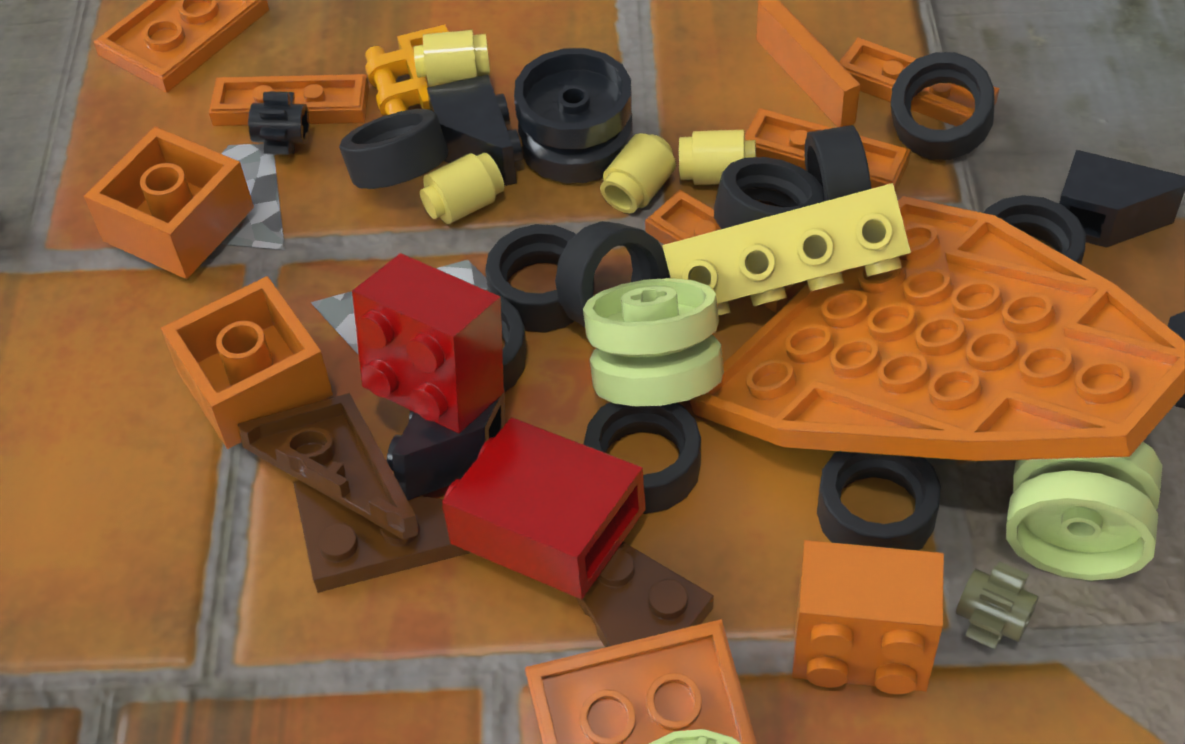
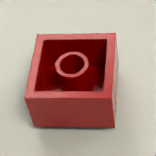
(429, 341)

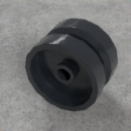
(573, 113)

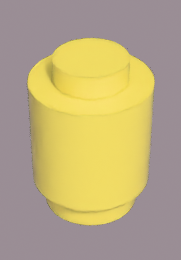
(452, 57)
(710, 152)
(637, 172)
(461, 187)

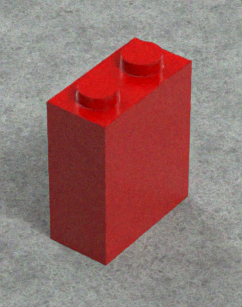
(545, 506)

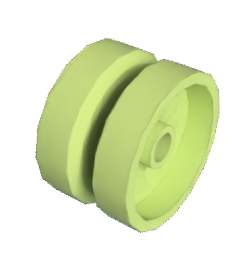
(654, 341)
(1086, 514)

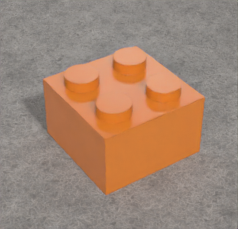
(170, 202)
(247, 358)
(868, 616)

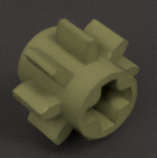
(997, 605)

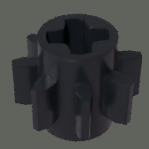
(279, 123)

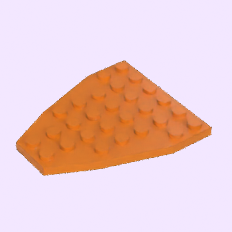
(957, 355)

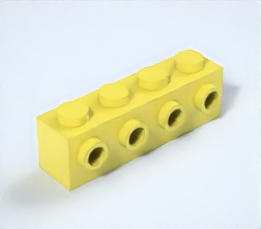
(794, 248)

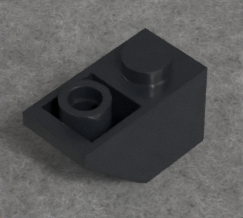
(476, 123)
(1120, 198)
(435, 456)

